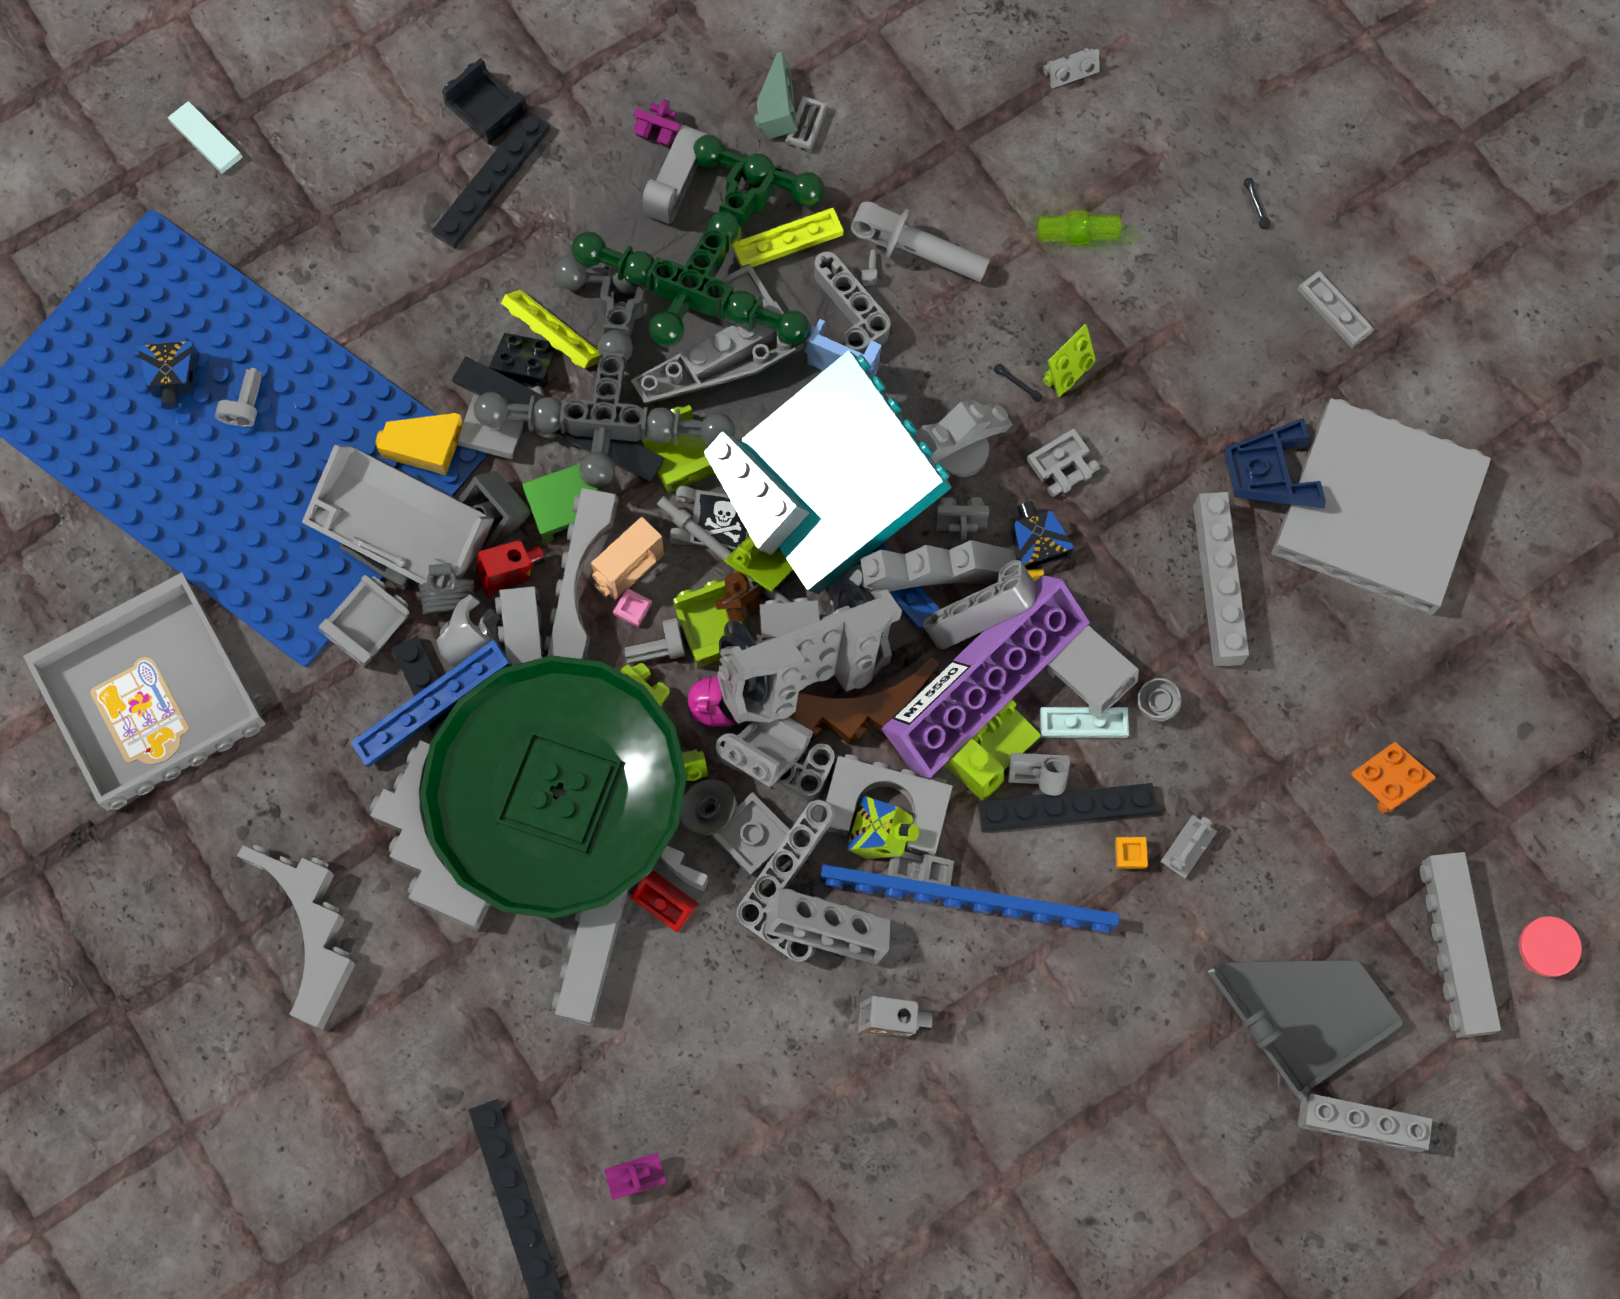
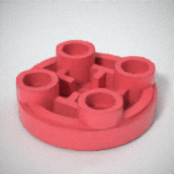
(1549, 946)

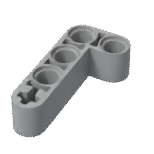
(666, 193)
(848, 300)
(984, 609)
(798, 772)

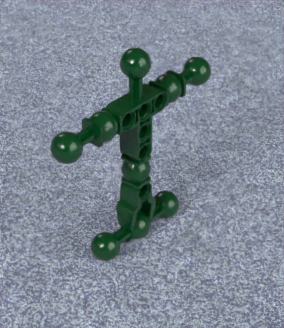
(695, 283)

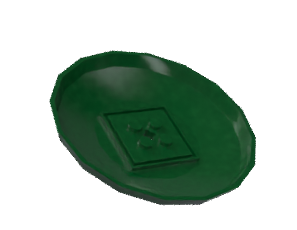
(518, 740)

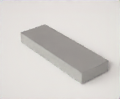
(1335, 309)

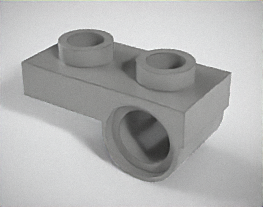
(1041, 769)

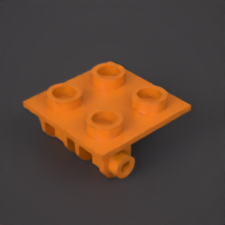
(1392, 777)

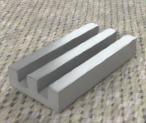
(800, 143)

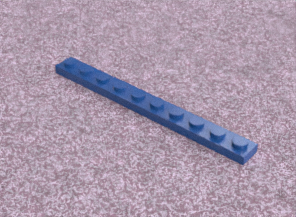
(981, 901)

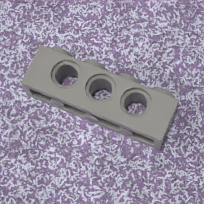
(828, 926)
(1365, 1123)

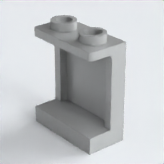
(365, 620)
(1094, 671)
(767, 748)

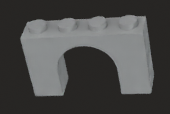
(926, 797)

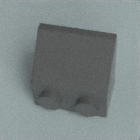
(497, 499)

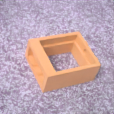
(627, 559)

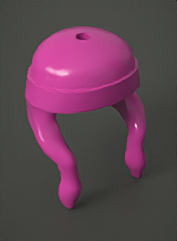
(703, 703)

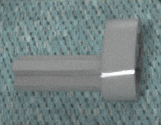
(241, 412)
(671, 646)

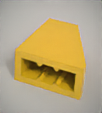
(421, 441)

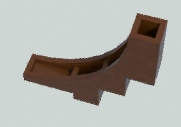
(849, 716)

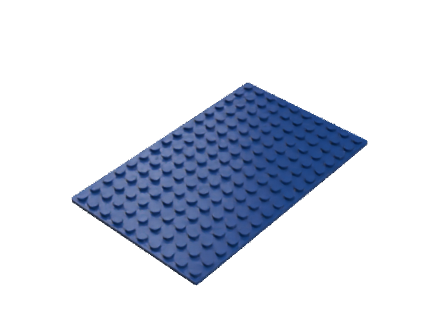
(177, 480)

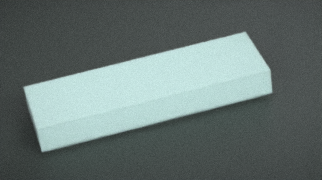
(205, 137)
(1080, 723)

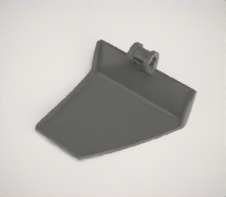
(1308, 1013)

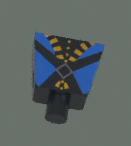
(169, 370)
(1039, 538)

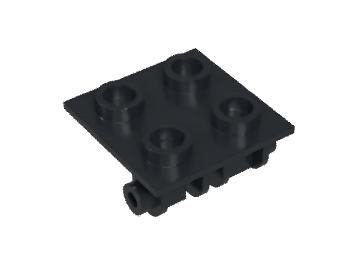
(523, 357)

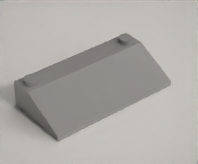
(396, 515)

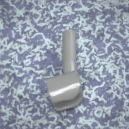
(869, 276)

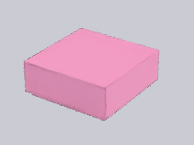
(632, 607)

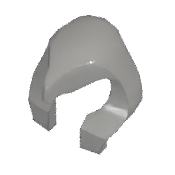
(461, 638)

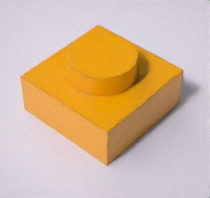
(1131, 852)

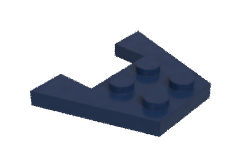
(1261, 472)

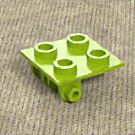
(1070, 362)
(760, 566)
(1006, 734)

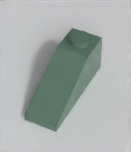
(776, 101)

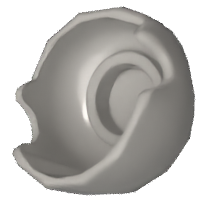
(1159, 699)

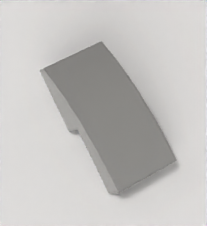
(674, 861)
(922, 868)

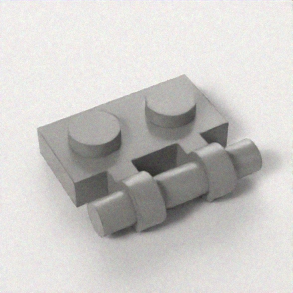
(1058, 455)

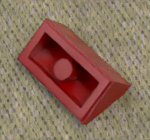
(664, 900)

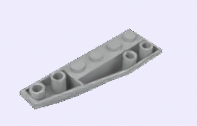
(714, 361)

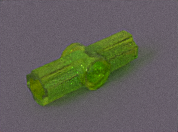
(1078, 227)

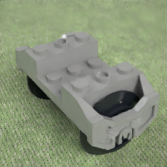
(774, 670)

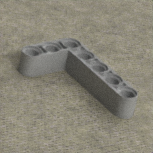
(783, 879)

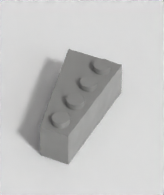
(520, 624)

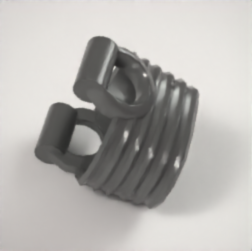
(443, 600)

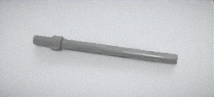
(683, 519)

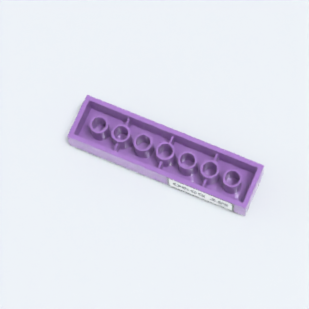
(984, 678)

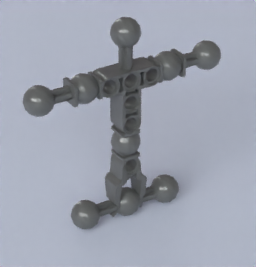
(614, 350)

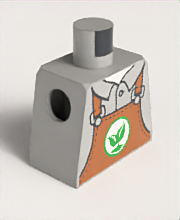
(881, 1014)

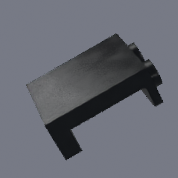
(483, 101)

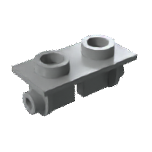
(1076, 67)
(1189, 846)

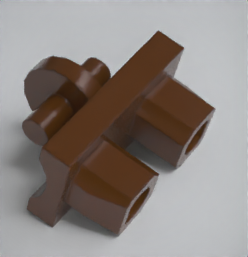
(740, 597)

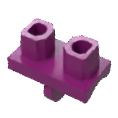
(646, 121)
(635, 1176)

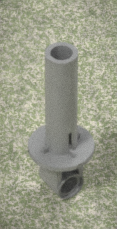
(892, 231)

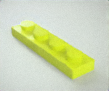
(788, 238)
(551, 328)

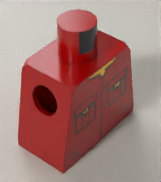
(506, 566)

